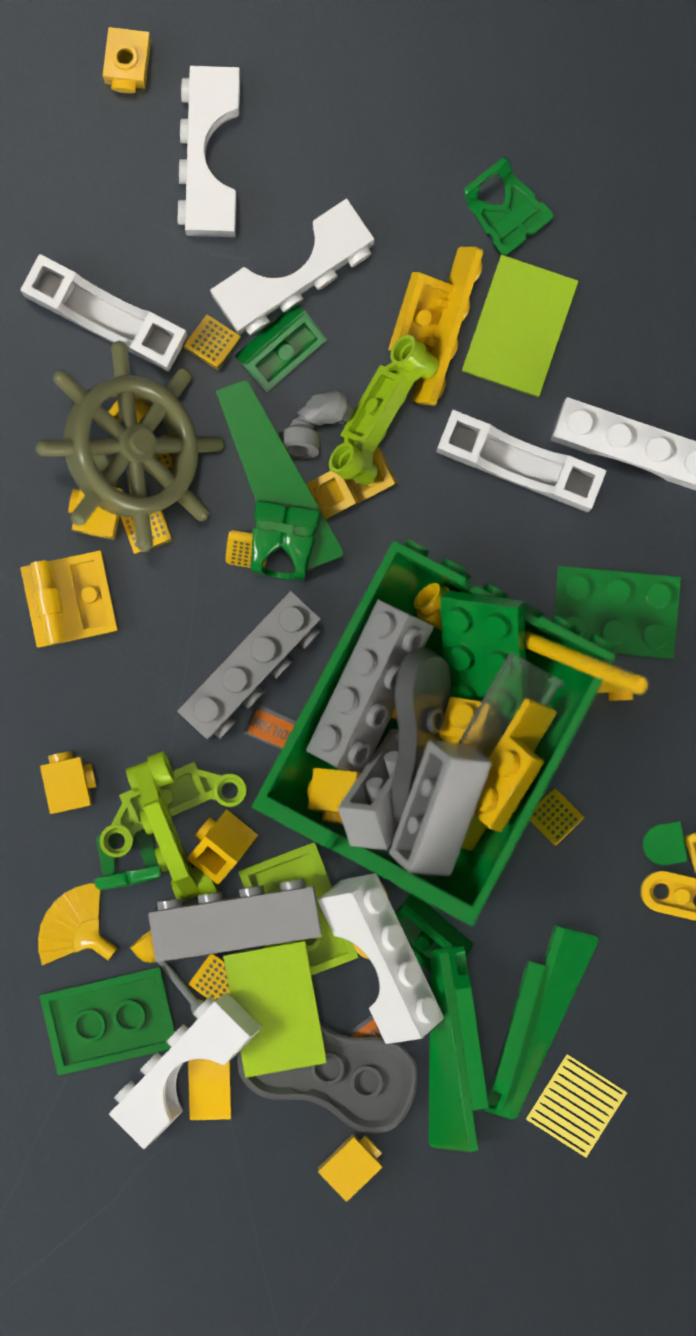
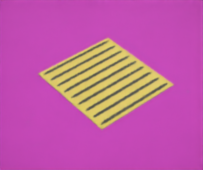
(576, 1105)

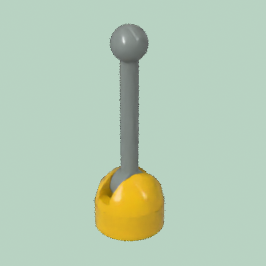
(144, 950)

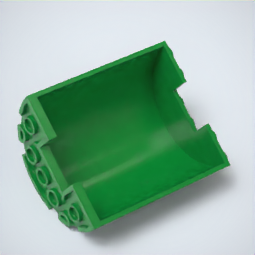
(476, 871)

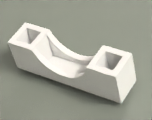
(212, 100)
(251, 298)
(103, 313)
(626, 440)
(520, 462)
(363, 915)
(153, 1103)

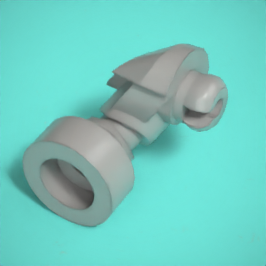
(321, 409)

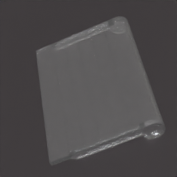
(510, 688)

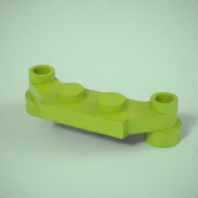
(378, 408)
(188, 791)
(156, 819)

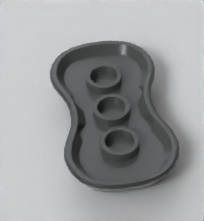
(420, 703)
(361, 1083)

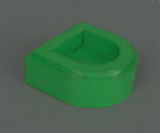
(665, 844)

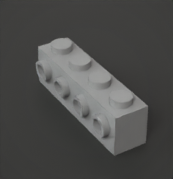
(249, 665)
(367, 689)
(234, 922)

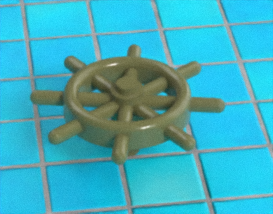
(130, 446)

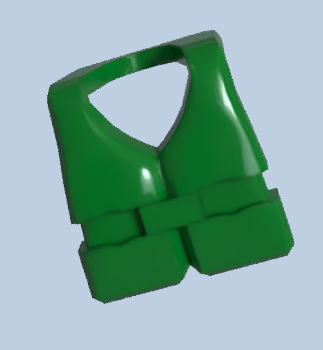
(516, 217)
(283, 529)
(122, 879)

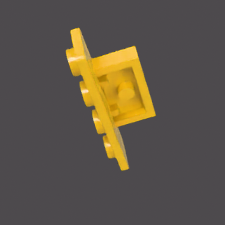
(434, 314)
(510, 771)

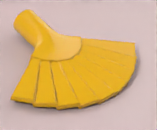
(73, 926)

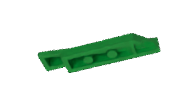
(269, 465)
(536, 1016)
(455, 1055)

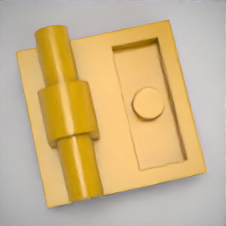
(69, 599)

